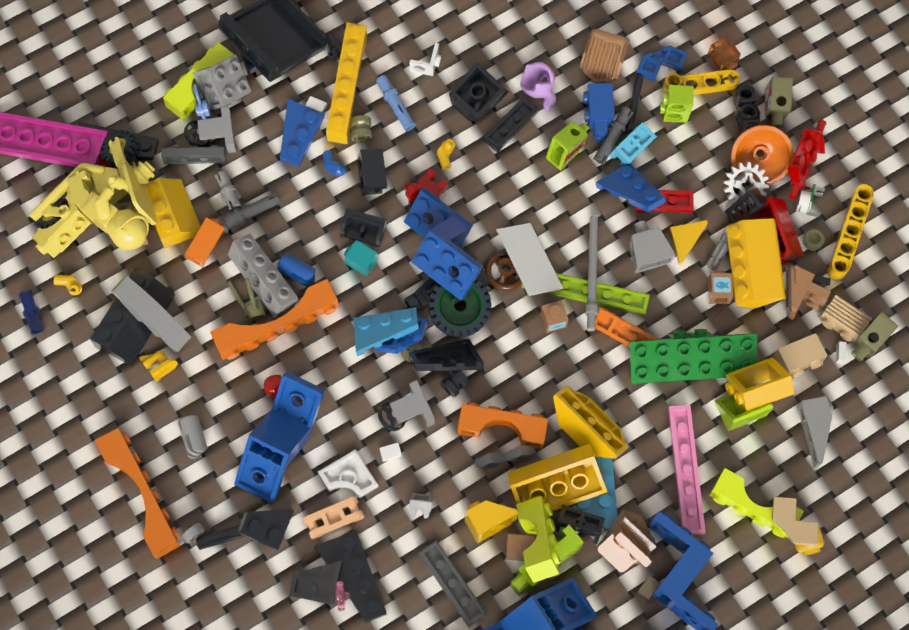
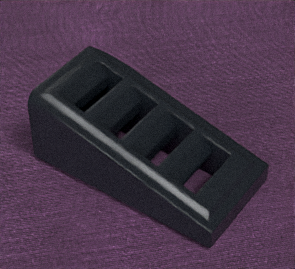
(757, 198)

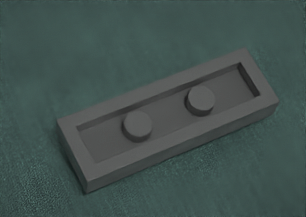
(193, 155)

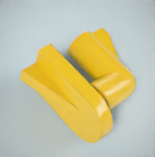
(165, 367)

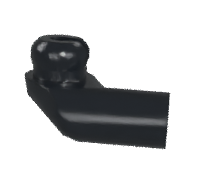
(336, 47)

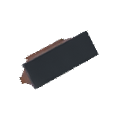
(822, 281)

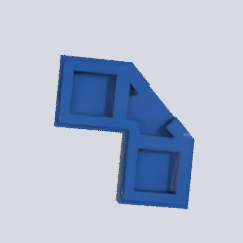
(668, 57)
(397, 345)

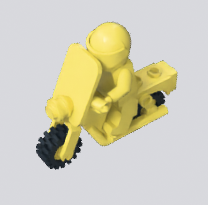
(91, 198)

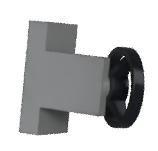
(211, 129)
(406, 409)

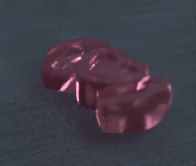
(340, 595)

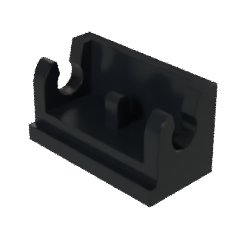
(371, 171)
(363, 227)
(580, 522)

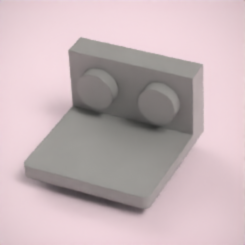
(222, 83)

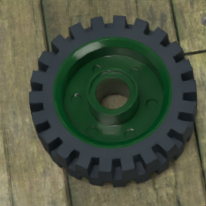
(464, 322)

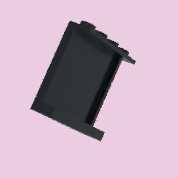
(274, 36)

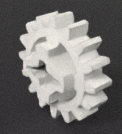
(746, 174)

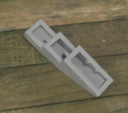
(151, 313)

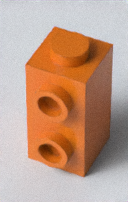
(204, 241)

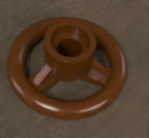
(506, 262)

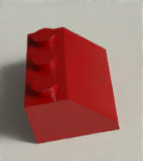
(787, 238)

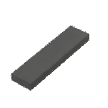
(452, 583)

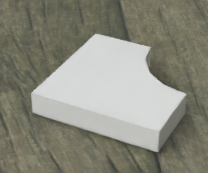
(350, 474)

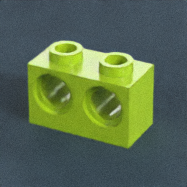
(677, 103)

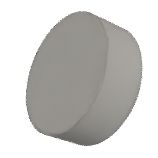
(193, 532)

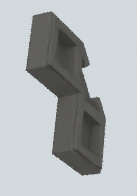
(515, 455)

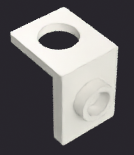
(429, 67)

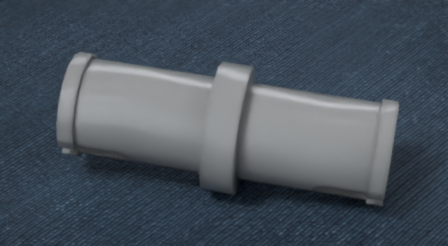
(228, 191)

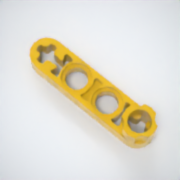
(700, 80)

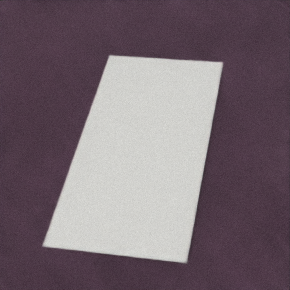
(529, 259)

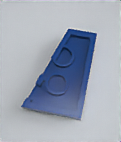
(299, 132)
(632, 186)

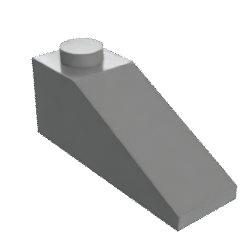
(816, 423)

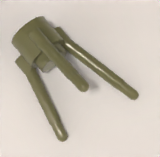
(255, 309)

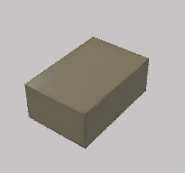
(648, 587)

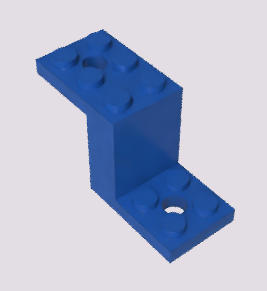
(442, 244)
(279, 437)
(694, 558)
(550, 610)

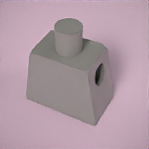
(649, 248)

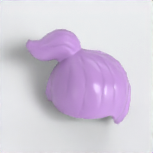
(539, 82)

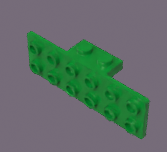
(690, 356)

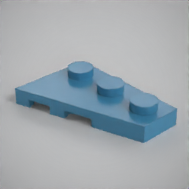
(378, 328)

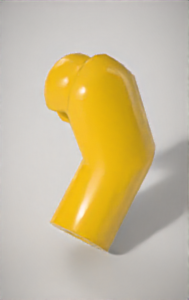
(444, 152)
(70, 282)

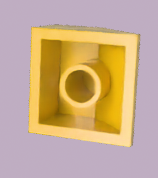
(488, 518)

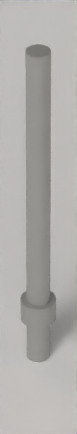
(591, 308)

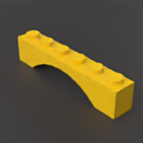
(345, 84)

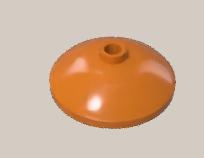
(776, 151)

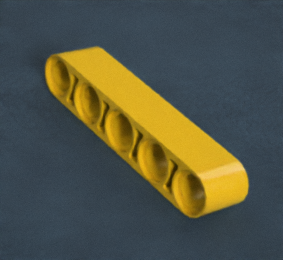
(854, 224)

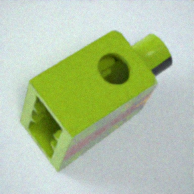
(569, 138)

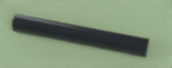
(634, 103)

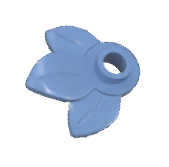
(202, 108)

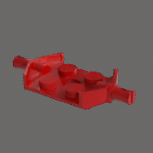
(799, 169)

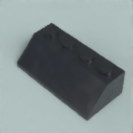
(120, 331)

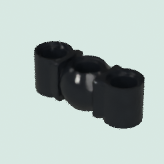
(746, 106)

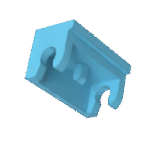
(633, 144)

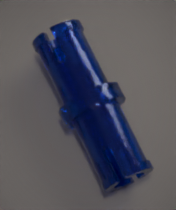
(31, 311)

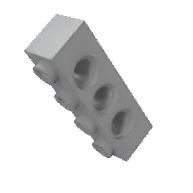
(263, 275)

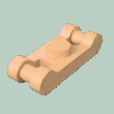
(333, 517)

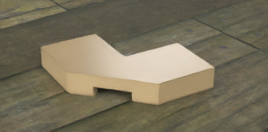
(797, 531)

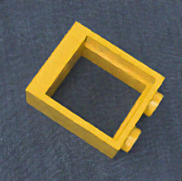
(776, 388)

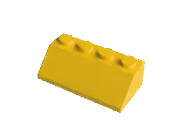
(755, 262)
(559, 479)

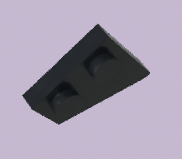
(317, 583)

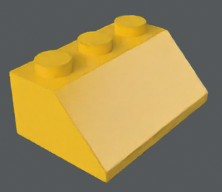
(173, 211)

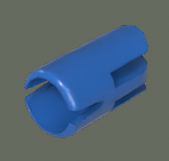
(296, 270)

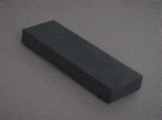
(510, 125)

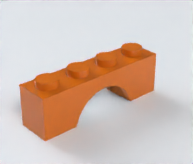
(476, 419)

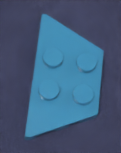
(604, 504)

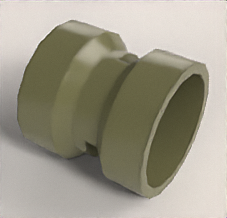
(361, 131)

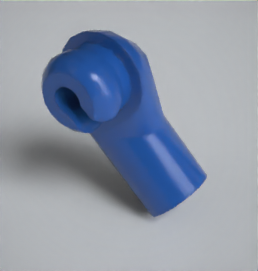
(332, 166)

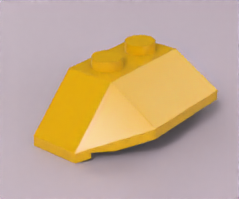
(588, 423)

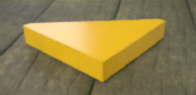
(685, 237)

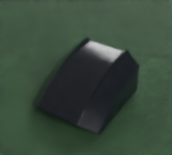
(477, 93)

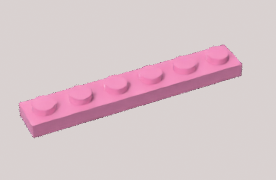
(686, 469)

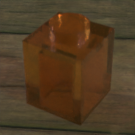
(724, 54)

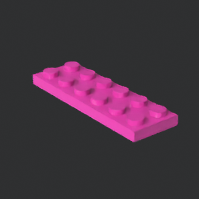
(50, 140)

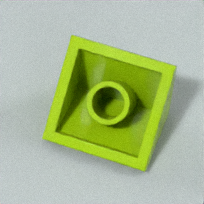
(735, 415)

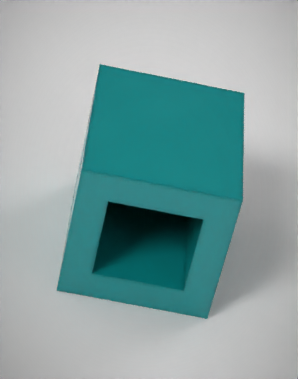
(360, 257)

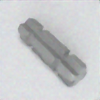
(718, 253)

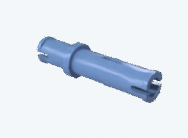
(391, 96)

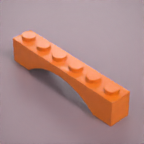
(235, 338)
(157, 531)

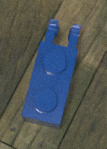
(599, 109)

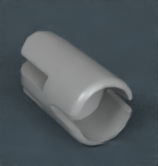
(192, 435)

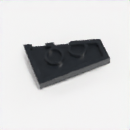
(447, 357)

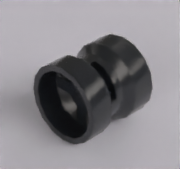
(454, 383)

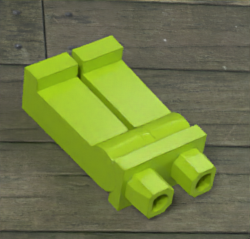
(567, 547)

